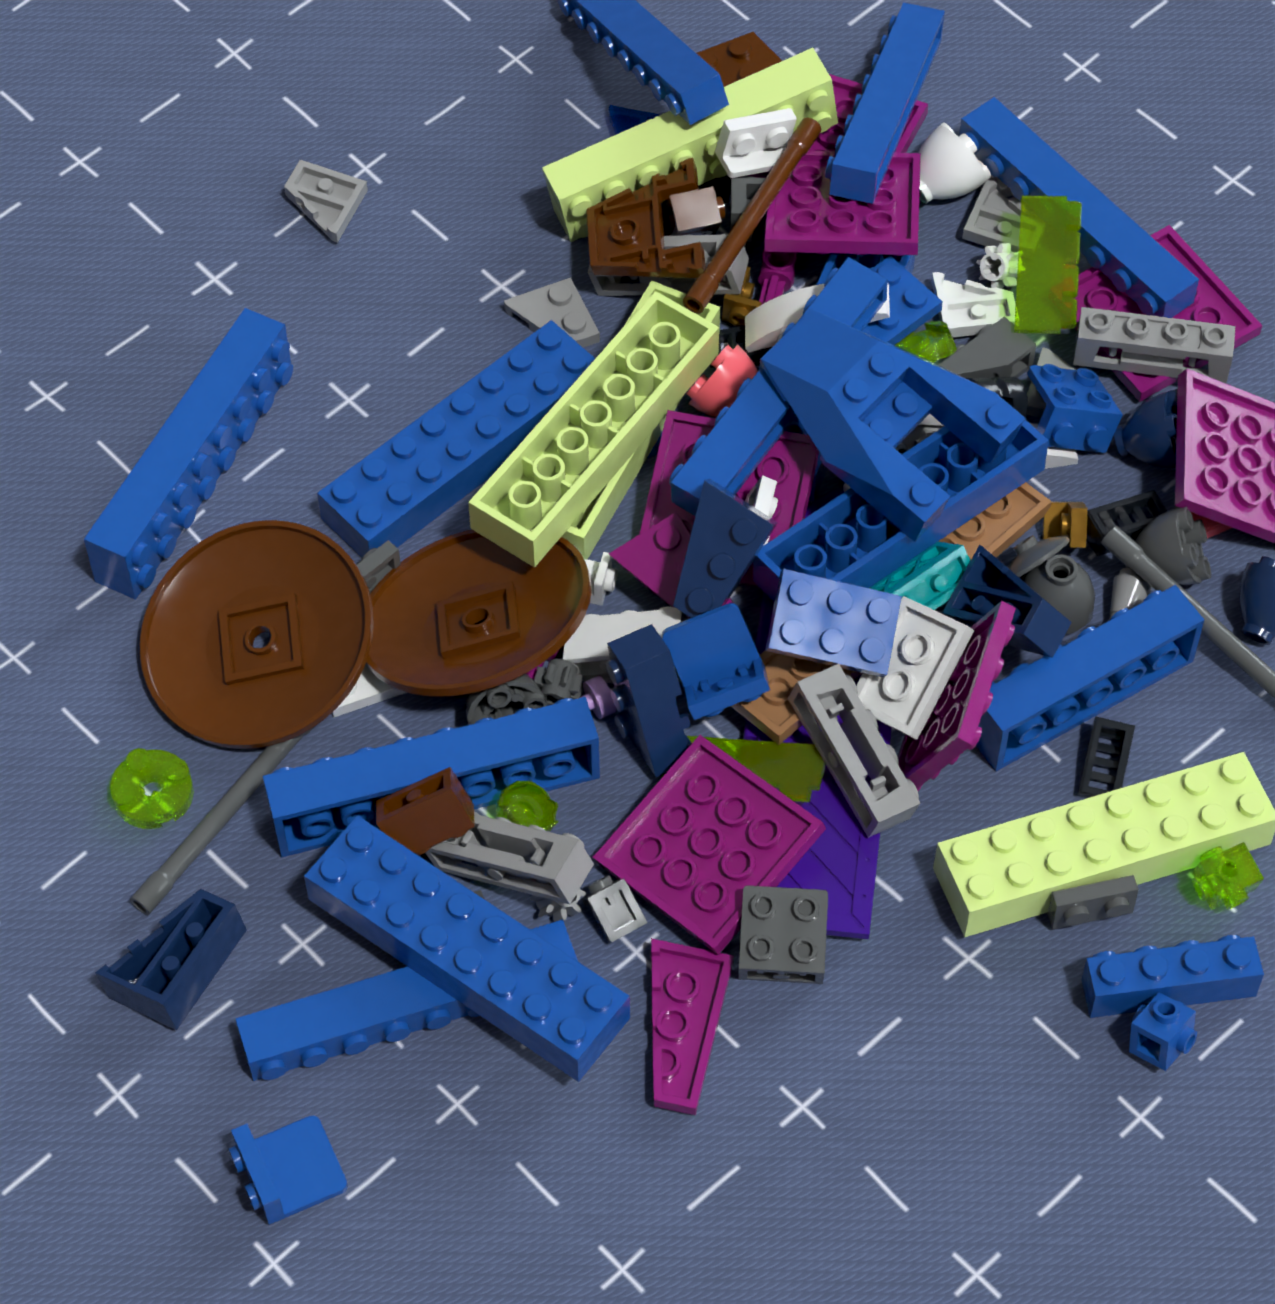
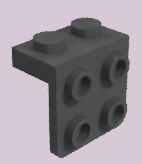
(1092, 902)

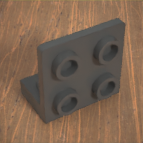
(783, 934)

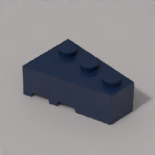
(720, 549)
(987, 583)
(646, 698)
(177, 961)

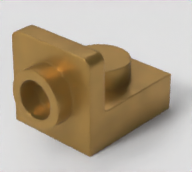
(739, 305)
(1067, 520)

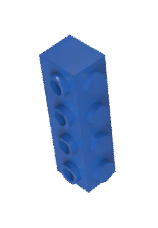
(1185, 973)

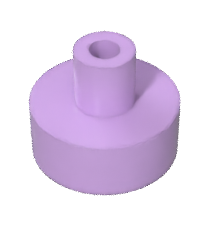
(598, 697)

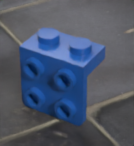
(1077, 409)
(716, 660)
(288, 1167)

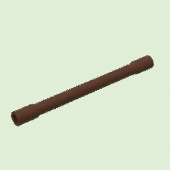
(709, 280)

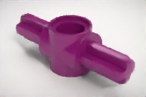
(776, 274)

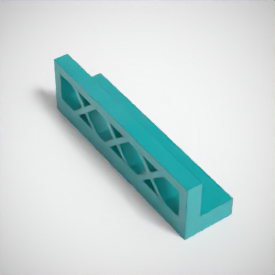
(929, 575)

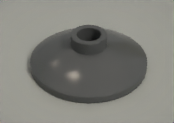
(1033, 553)

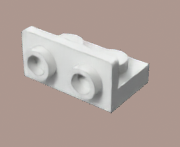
(754, 142)

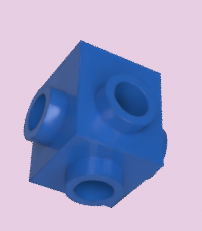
(1162, 1031)

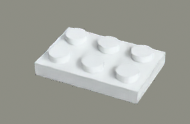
(920, 665)

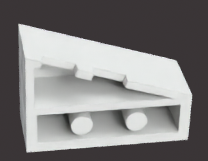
(589, 646)

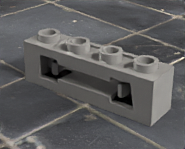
(731, 282)
(1153, 343)
(854, 750)
(554, 858)

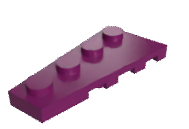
(686, 1012)

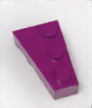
(657, 557)

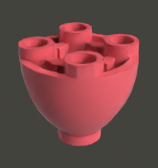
(721, 389)

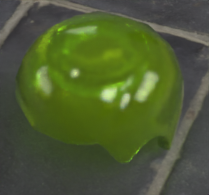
(527, 805)

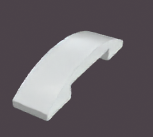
(766, 321)

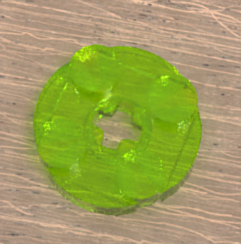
(930, 344)
(144, 768)

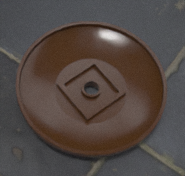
(228, 592)
(430, 607)

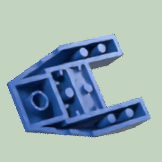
(866, 398)

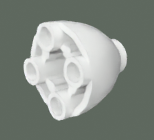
(949, 166)

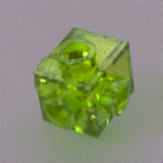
(1226, 876)

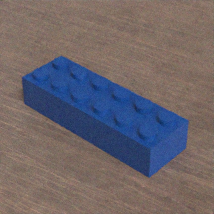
(1089, 675)

